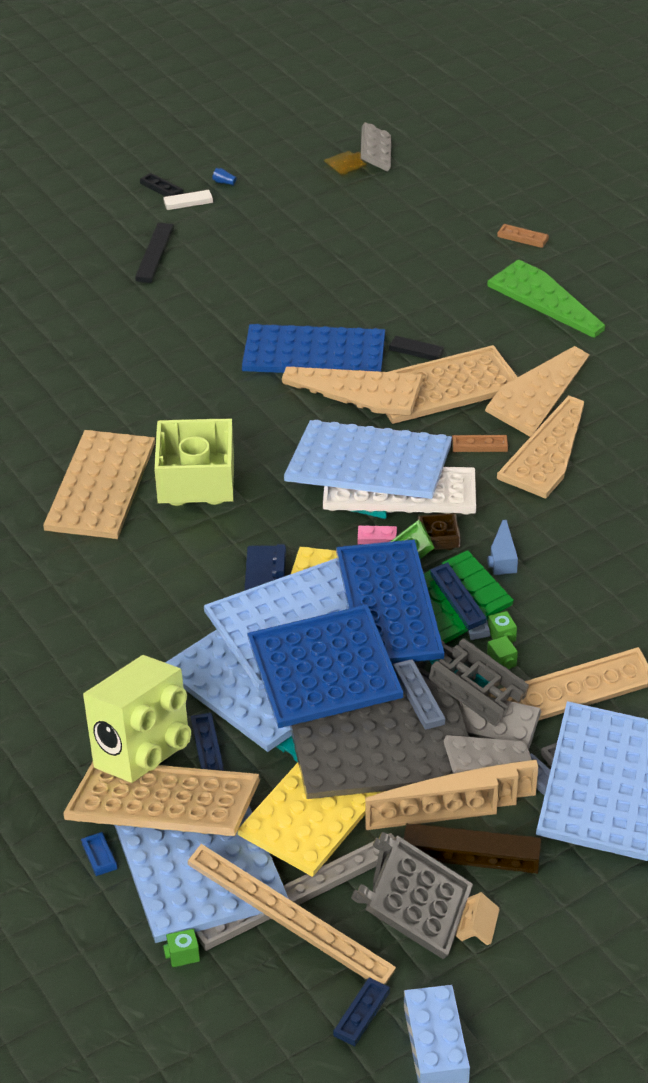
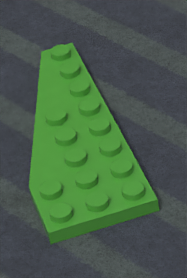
(545, 295)

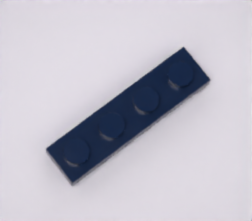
(458, 596)
(206, 742)

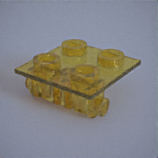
(345, 162)

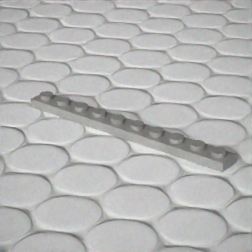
(300, 891)

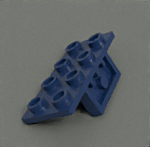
(264, 564)

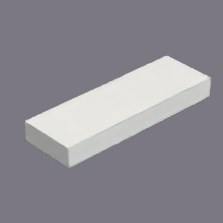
(188, 200)

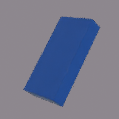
(99, 854)

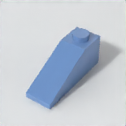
(503, 553)

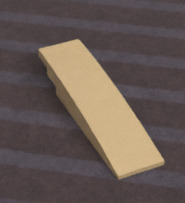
(452, 796)

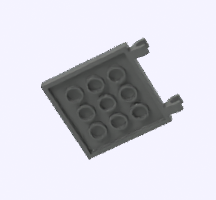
(416, 895)

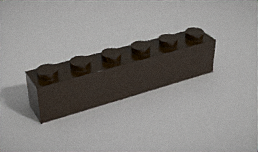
(476, 847)

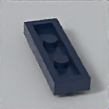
(361, 1011)

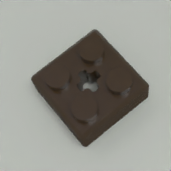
(442, 530)

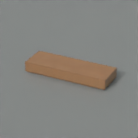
(523, 235)
(479, 443)

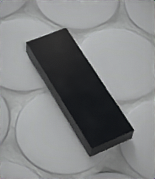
(160, 185)
(416, 348)

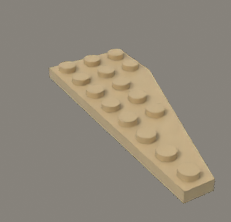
(374, 390)
(531, 396)
(546, 454)

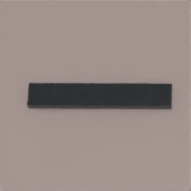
(154, 252)

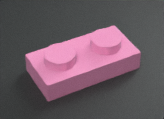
(376, 534)

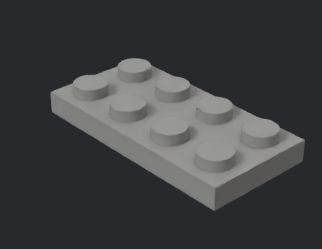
(376, 146)
(516, 725)
(477, 753)

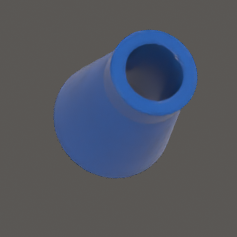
(223, 176)

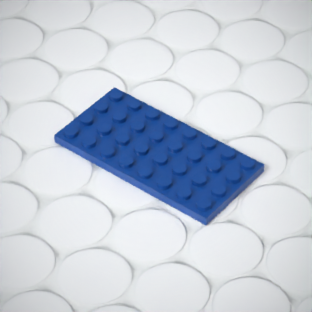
(277, 347)
(394, 587)

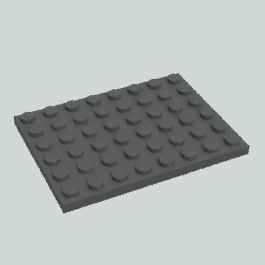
(375, 747)

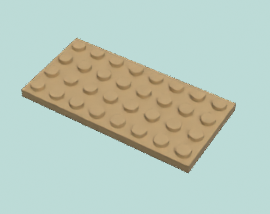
(457, 381)
(100, 484)
(166, 799)

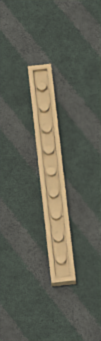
(291, 915)

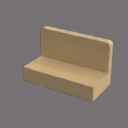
(478, 919)

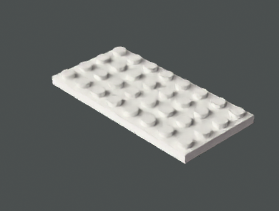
(452, 495)

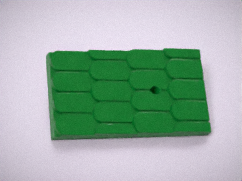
(481, 586)

